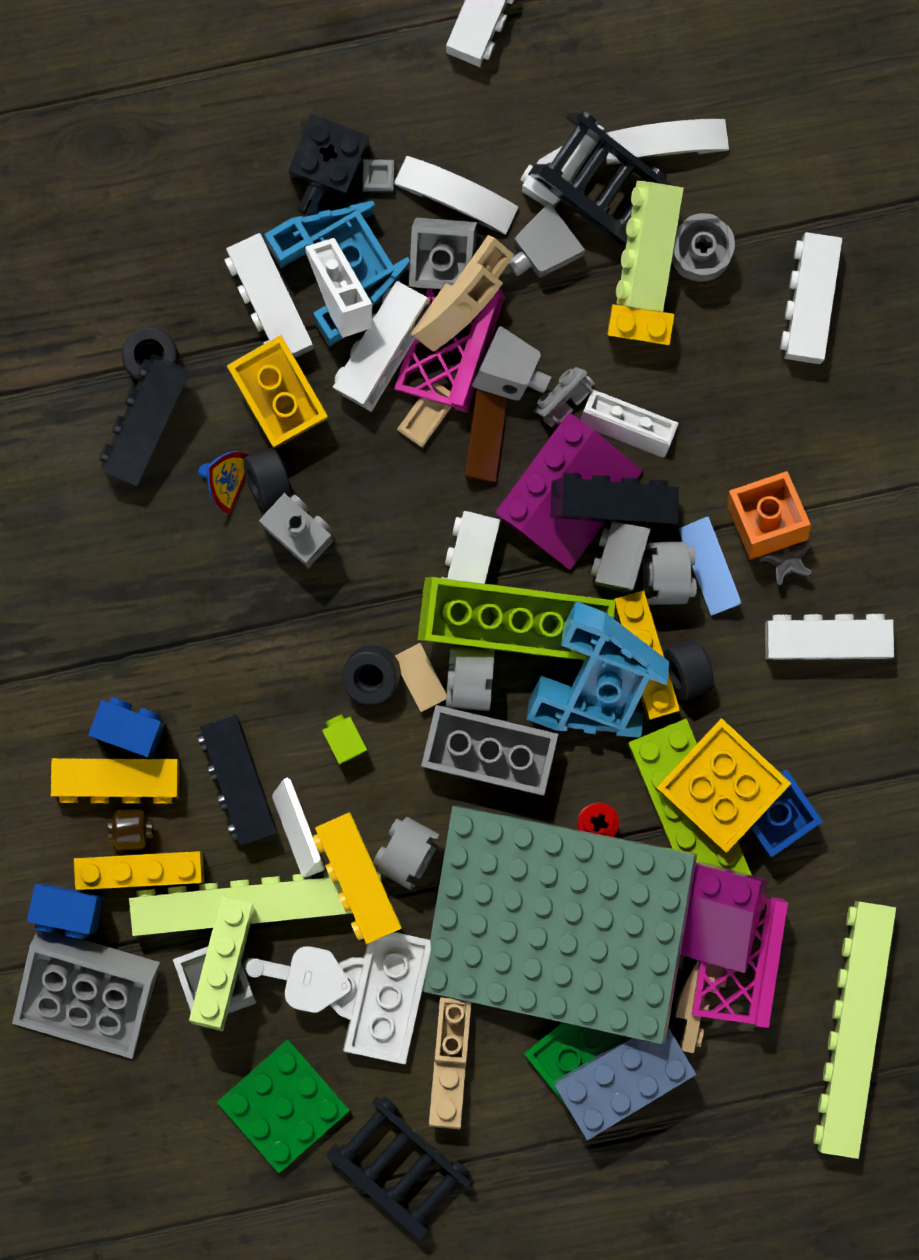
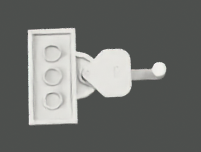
(377, 1002)

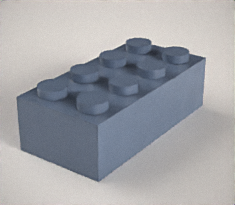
(622, 1081)

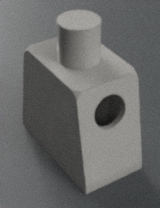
(545, 245)
(510, 367)

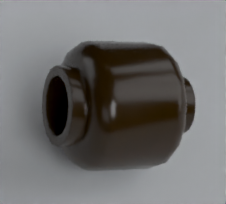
(130, 829)

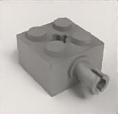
(296, 529)

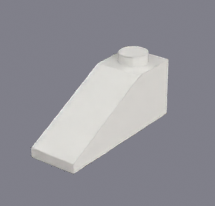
(570, 170)
(340, 288)

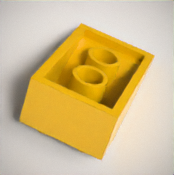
(277, 392)

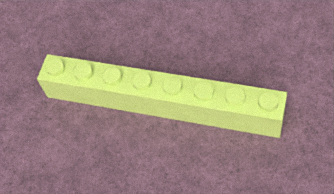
(271, 900)
(855, 1030)

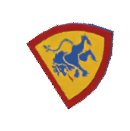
(225, 479)

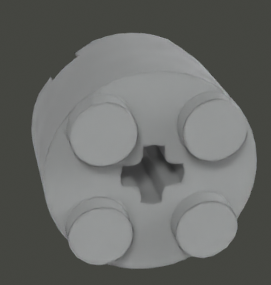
(715, 235)
(668, 573)
(470, 678)
(407, 852)

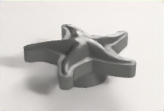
(788, 561)

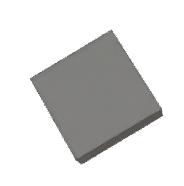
(378, 175)

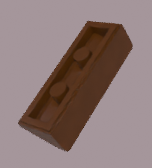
(486, 436)

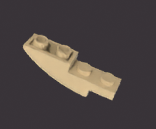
(470, 293)
(691, 1033)
(450, 1063)

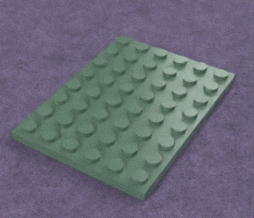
(559, 923)

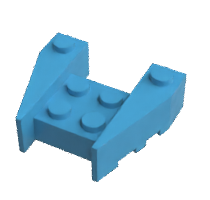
(355, 240)
(608, 680)

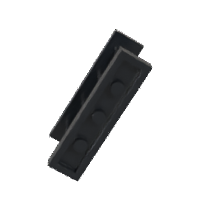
(574, 192)
(392, 1198)

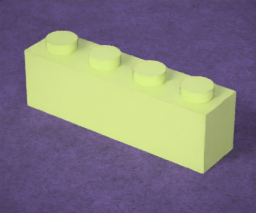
(649, 245)
(222, 963)

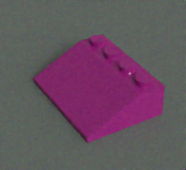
(527, 507)
(723, 916)

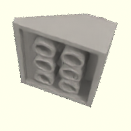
(85, 992)

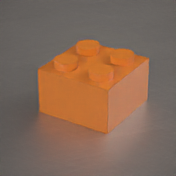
(768, 515)

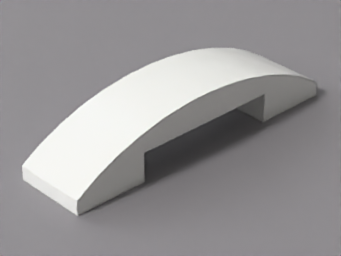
(672, 138)
(456, 193)

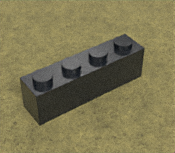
(144, 419)
(614, 501)
(238, 780)

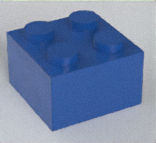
(126, 728)
(785, 819)
(65, 909)

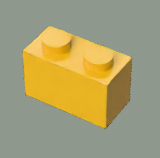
(640, 324)

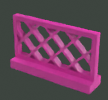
(472, 358)
(764, 977)

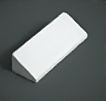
(629, 423)
(297, 829)

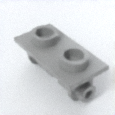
(571, 386)

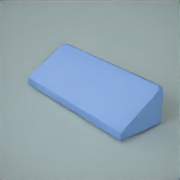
(710, 566)

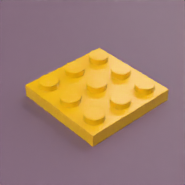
(723, 785)

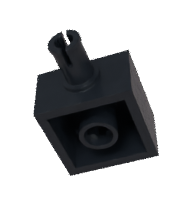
(327, 177)

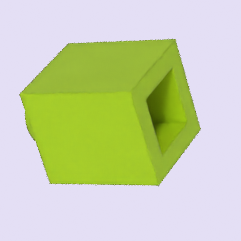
(344, 739)

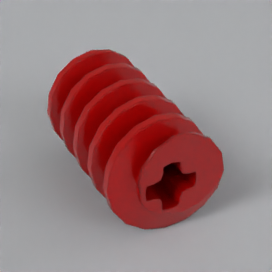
(609, 817)

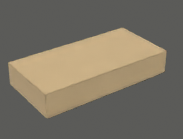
(424, 417)
(420, 677)

